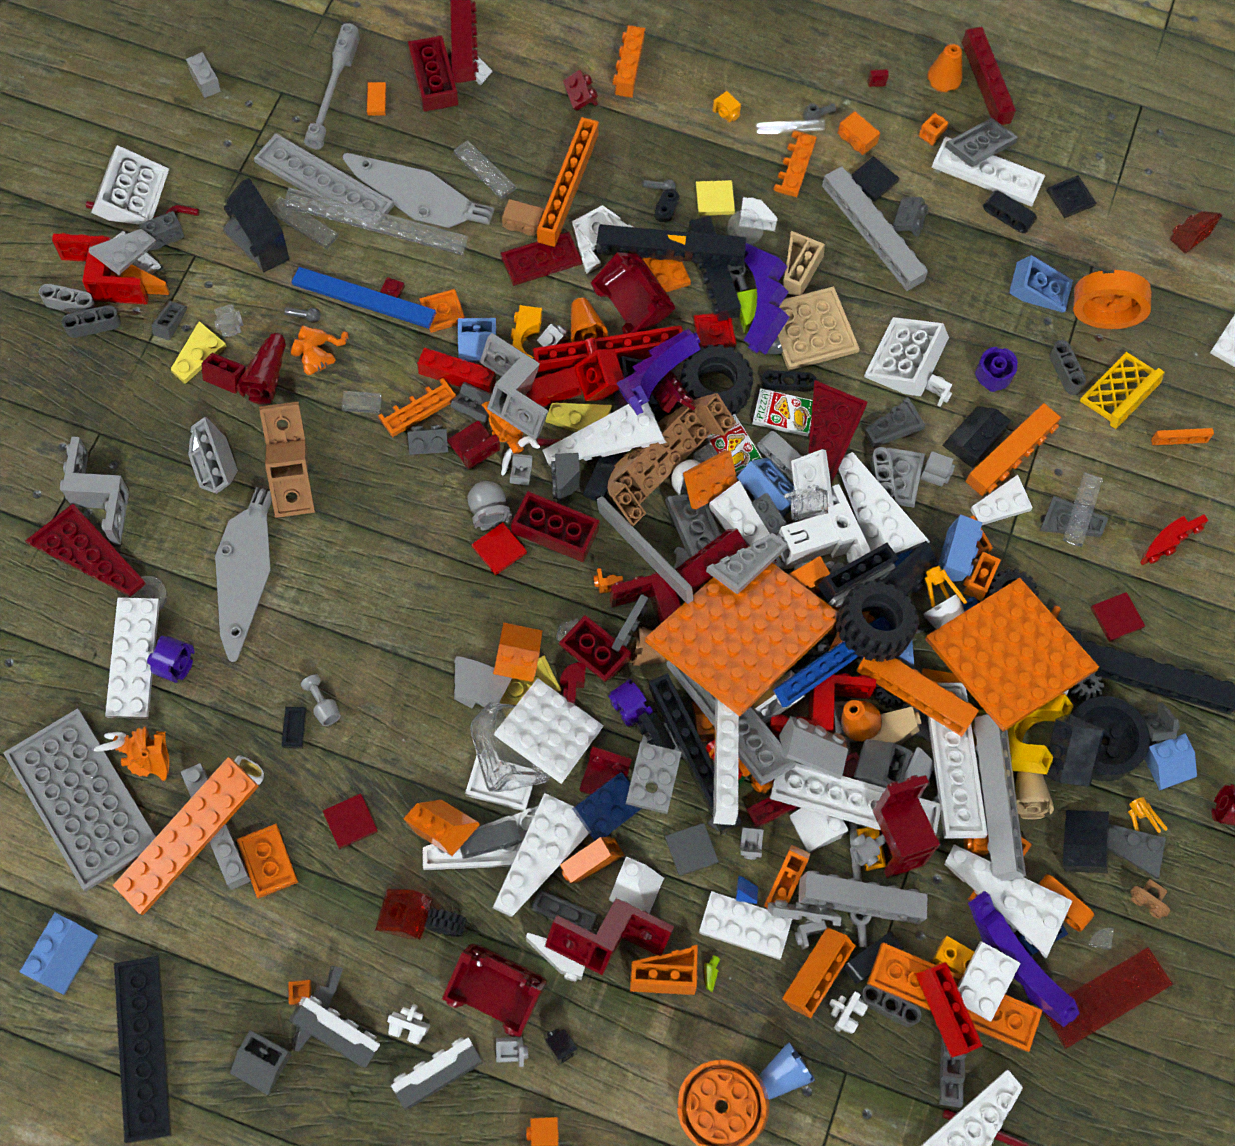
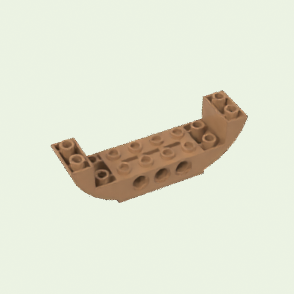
(648, 467)

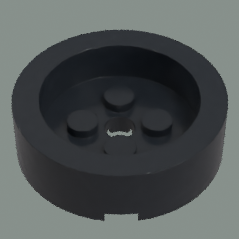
(1125, 734)

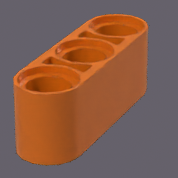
(1078, 914)

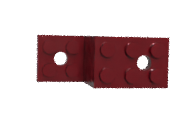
(654, 586)
(905, 825)
(597, 950)

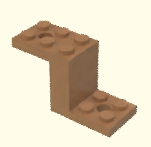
(286, 459)

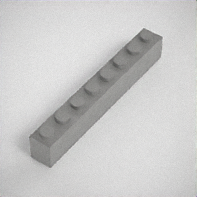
(875, 228)
(999, 800)

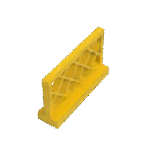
(1136, 395)

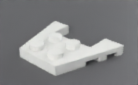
(586, 234)

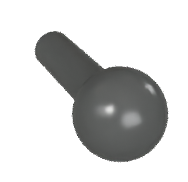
(665, 185)
(311, 314)

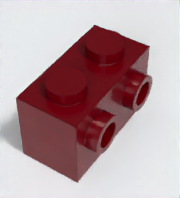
(222, 372)

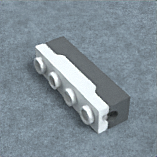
(333, 1031)
(437, 1073)

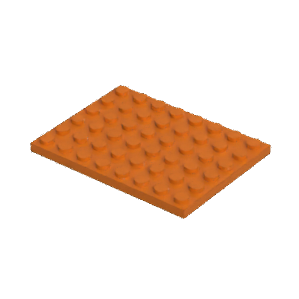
(743, 640)

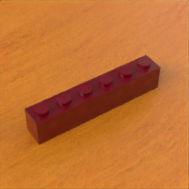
(464, 40)
(988, 75)

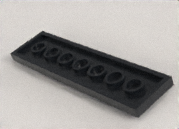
(142, 1050)

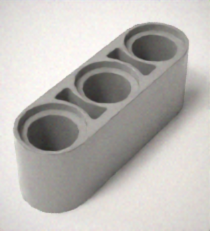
(61, 294)
(778, 452)
(884, 468)

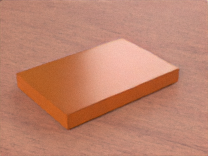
(267, 861)

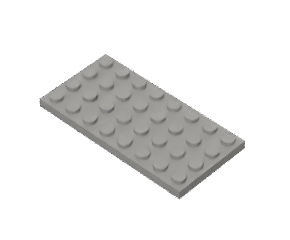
(81, 799)

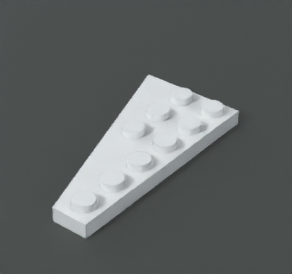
(876, 510)

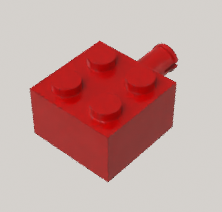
(598, 372)

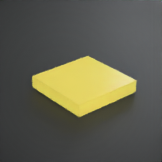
(715, 198)

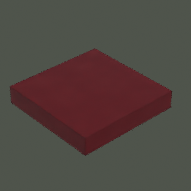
(1117, 616)
(350, 821)

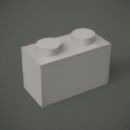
(203, 75)

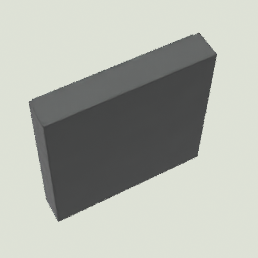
(691, 849)

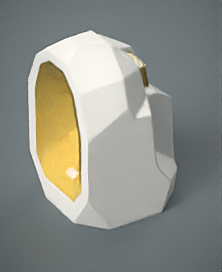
(250, 768)

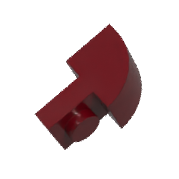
(572, 678)

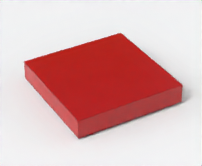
(714, 332)
(499, 548)

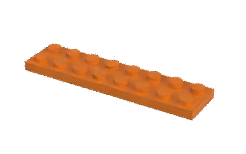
(185, 836)
(895, 974)

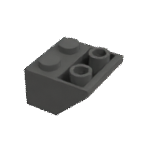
(565, 475)
(882, 763)
(259, 1062)

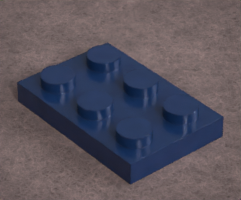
(606, 807)

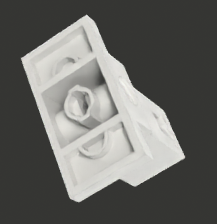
(825, 534)

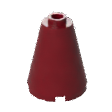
(1225, 808)

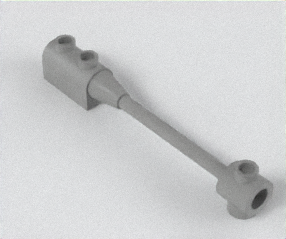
(342, 56)
(866, 849)

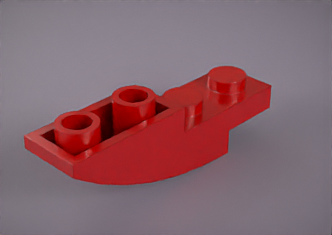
(1171, 537)

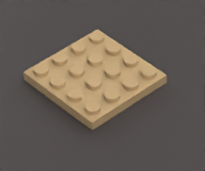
(815, 329)

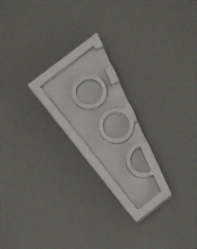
(748, 563)

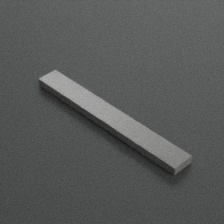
(650, 555)

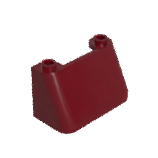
(633, 292)
(495, 988)

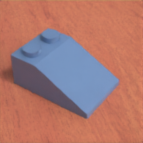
(1040, 284)

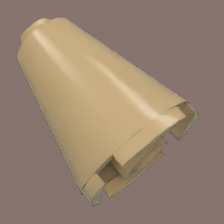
(1032, 796)

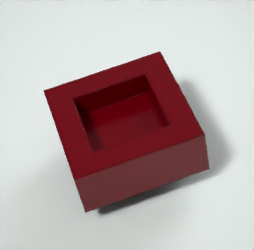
(878, 78)
(392, 287)

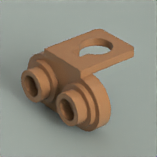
(1142, 897)

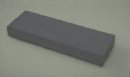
(552, 906)

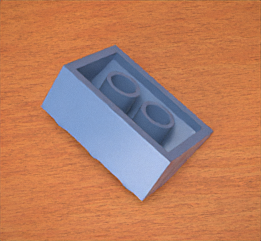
(764, 477)
(960, 547)
(59, 953)

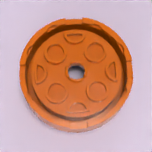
(1112, 299)
(728, 1082)

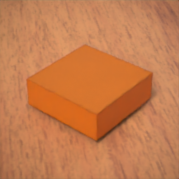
(299, 989)

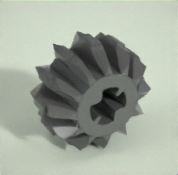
(1094, 689)

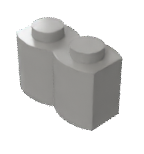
(938, 469)

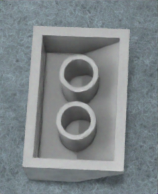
(814, 746)

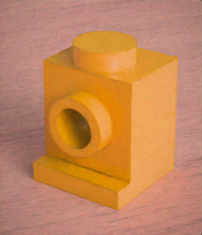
(727, 107)

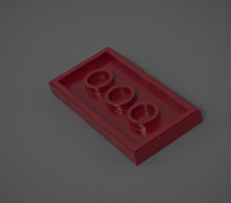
(540, 260)

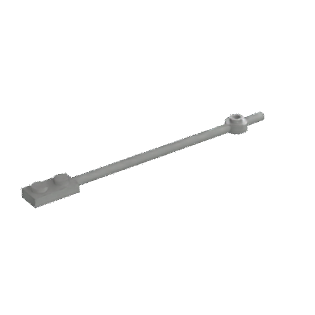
(860, 923)

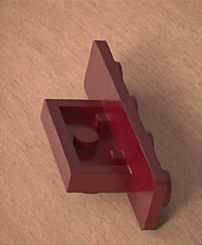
(670, 392)

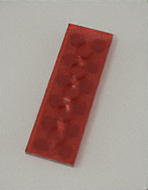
(1112, 996)

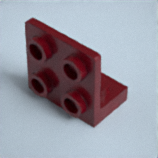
(474, 444)
(601, 768)

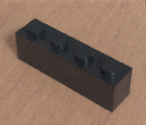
(857, 571)

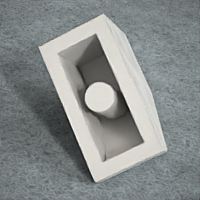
(758, 206)

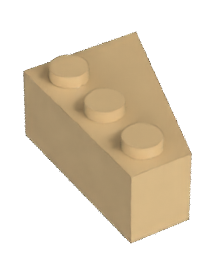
(802, 262)

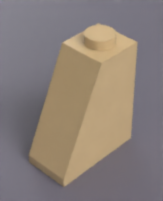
(898, 726)

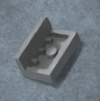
(911, 215)
(163, 229)
(470, 402)
(427, 440)
(769, 513)
(1161, 724)

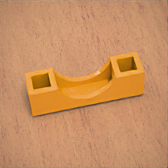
(527, 324)

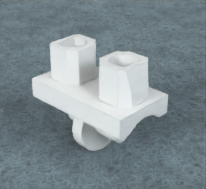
(854, 1004)
(400, 1021)

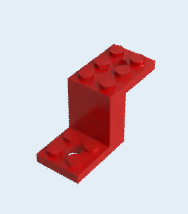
(96, 274)
(822, 700)

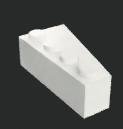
(735, 511)

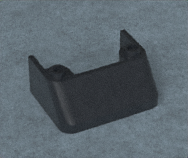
(258, 224)

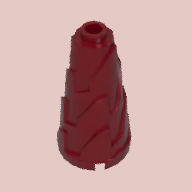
(263, 371)

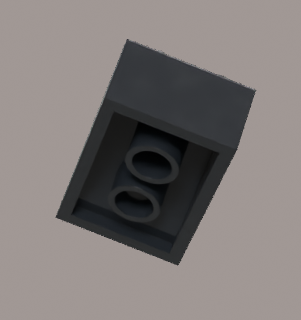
(1086, 841)

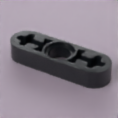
(783, 386)

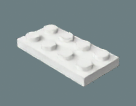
(745, 925)

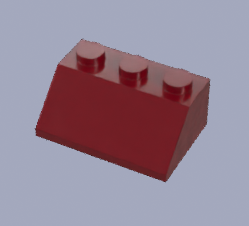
(593, 649)

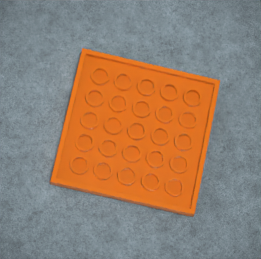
(1011, 654)

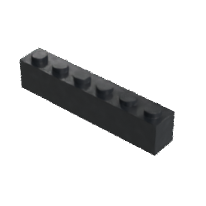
(717, 278)

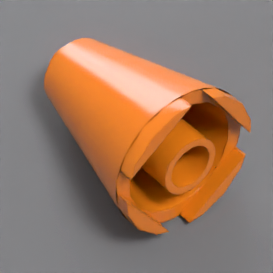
(947, 69)
(585, 321)
(860, 720)

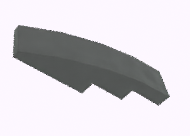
(324, 995)
(951, 1078)

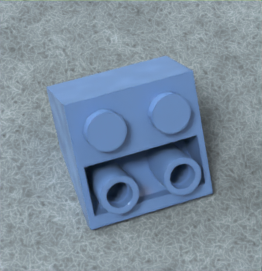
(473, 337)

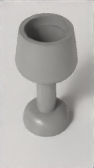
(325, 709)

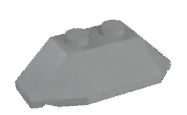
(211, 457)

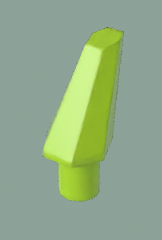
(711, 972)

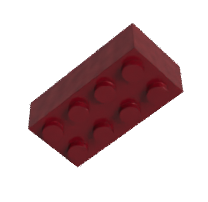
(433, 73)
(555, 526)

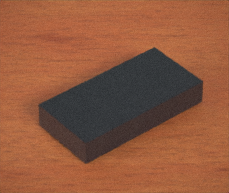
(294, 727)

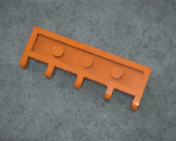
(797, 164)
(418, 409)

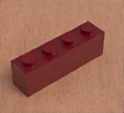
(695, 567)

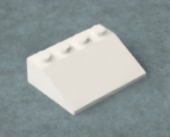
(130, 188)
(908, 355)

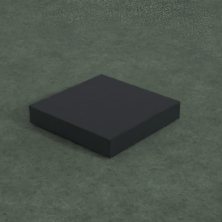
(874, 178)
(1071, 196)

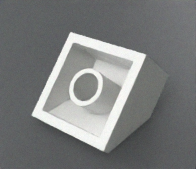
(817, 828)

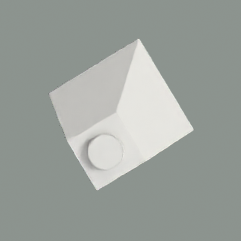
(637, 885)

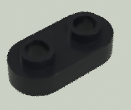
(667, 204)

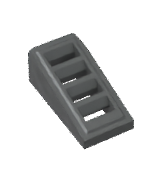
(164, 330)

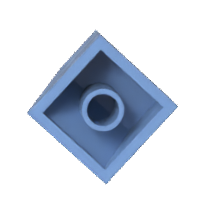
(1171, 762)

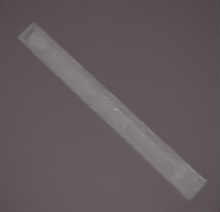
(375, 221)

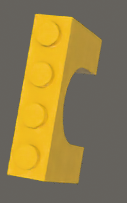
(1033, 757)

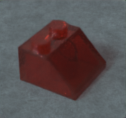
(1195, 230)
(404, 913)

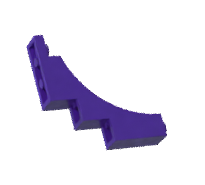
(768, 317)
(664, 357)
(1037, 984)

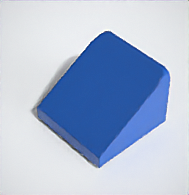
(746, 891)

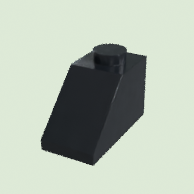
(560, 1045)

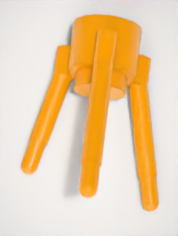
(935, 576)
(1142, 809)

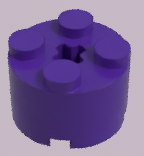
(996, 368)
(171, 659)
(630, 702)

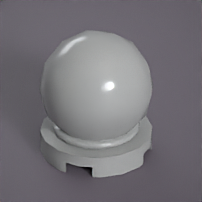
(488, 504)

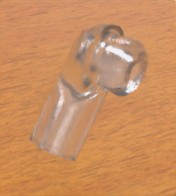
(565, 627)

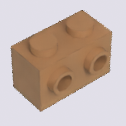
(522, 217)

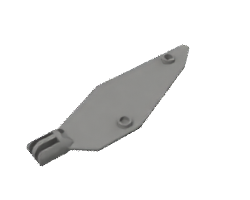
(418, 192)
(242, 571)

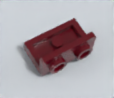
(580, 90)

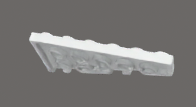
(611, 435)
(547, 843)
(437, 859)
(1024, 904)
(981, 1117)

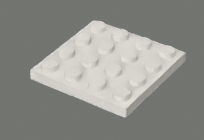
(548, 730)

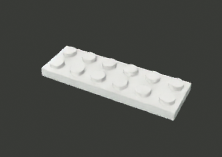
(992, 174)
(132, 644)

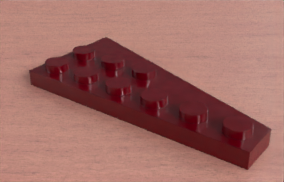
(833, 423)
(81, 546)

